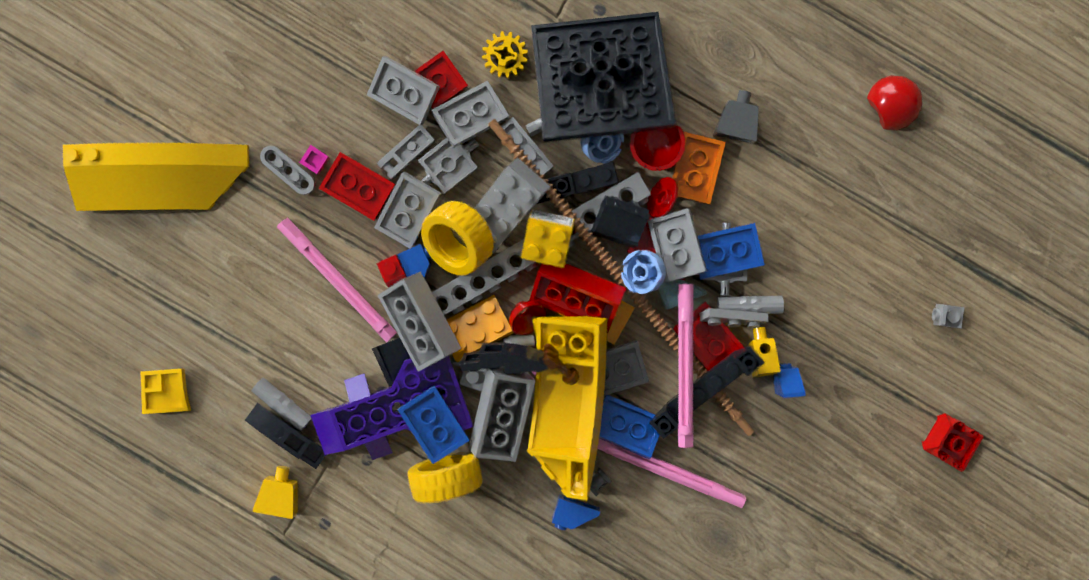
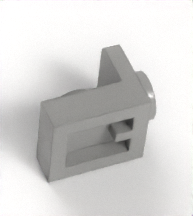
(948, 315)

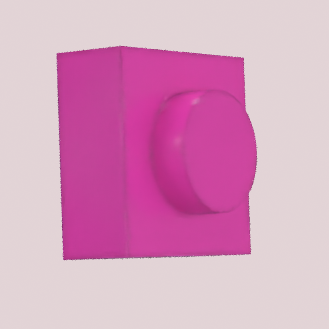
(314, 159)

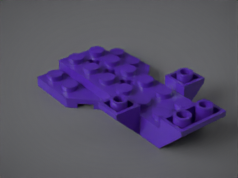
(370, 416)

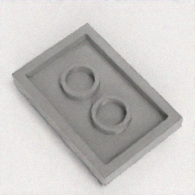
(403, 90)
(469, 114)
(406, 209)
(677, 245)

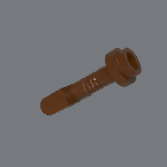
(551, 360)

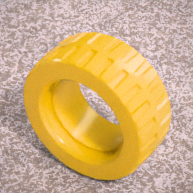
(446, 249)
(446, 479)

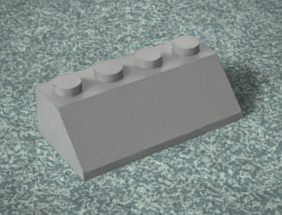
(419, 321)

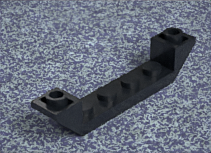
(722, 374)

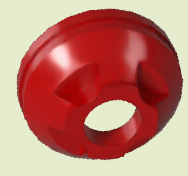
(522, 323)

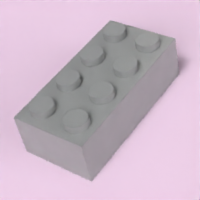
(510, 200)
(501, 415)

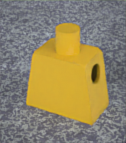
(770, 357)
(278, 495)

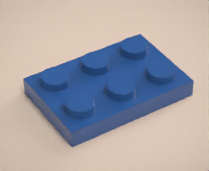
(730, 250)
(433, 424)
(628, 427)

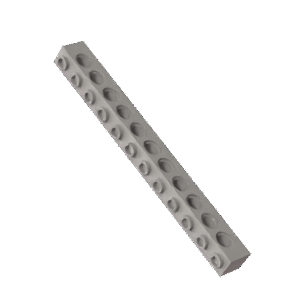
(633, 184)

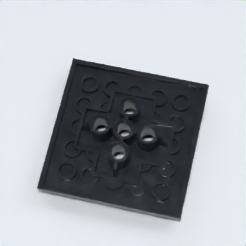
(602, 77)

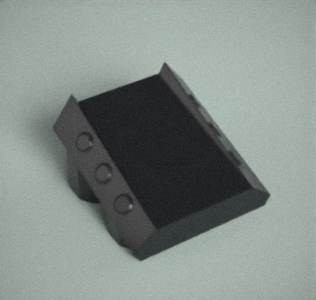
(620, 221)
(390, 358)

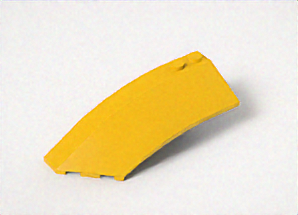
(567, 415)

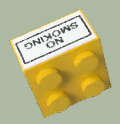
(547, 238)

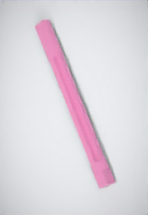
(307, 248)
(685, 319)
(676, 474)

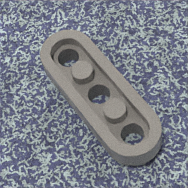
(280, 165)

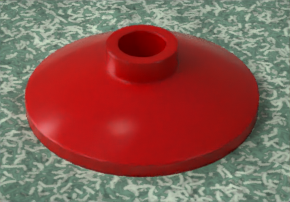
(662, 197)

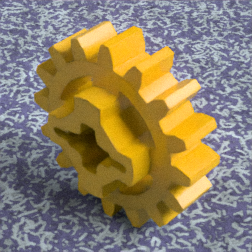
(496, 53)

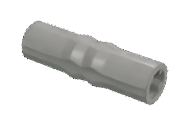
(759, 304)
(281, 404)

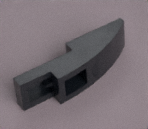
(583, 181)
(513, 357)
(285, 435)

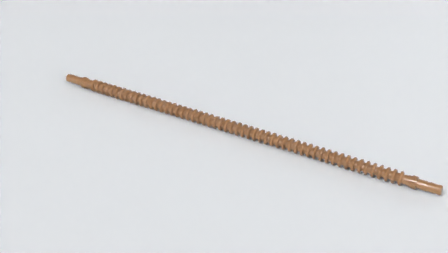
(507, 140)

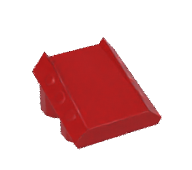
(952, 441)

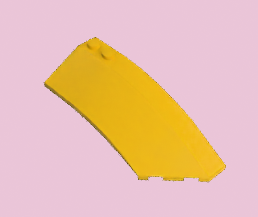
(151, 174)

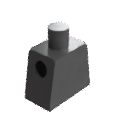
(739, 119)

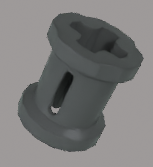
(599, 480)

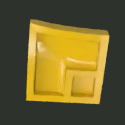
(164, 391)

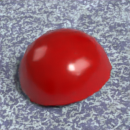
(896, 101)
(658, 148)

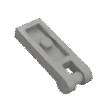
(406, 151)

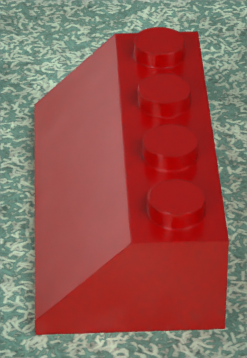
(576, 292)

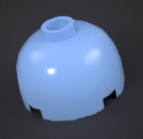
(602, 148)
(643, 271)

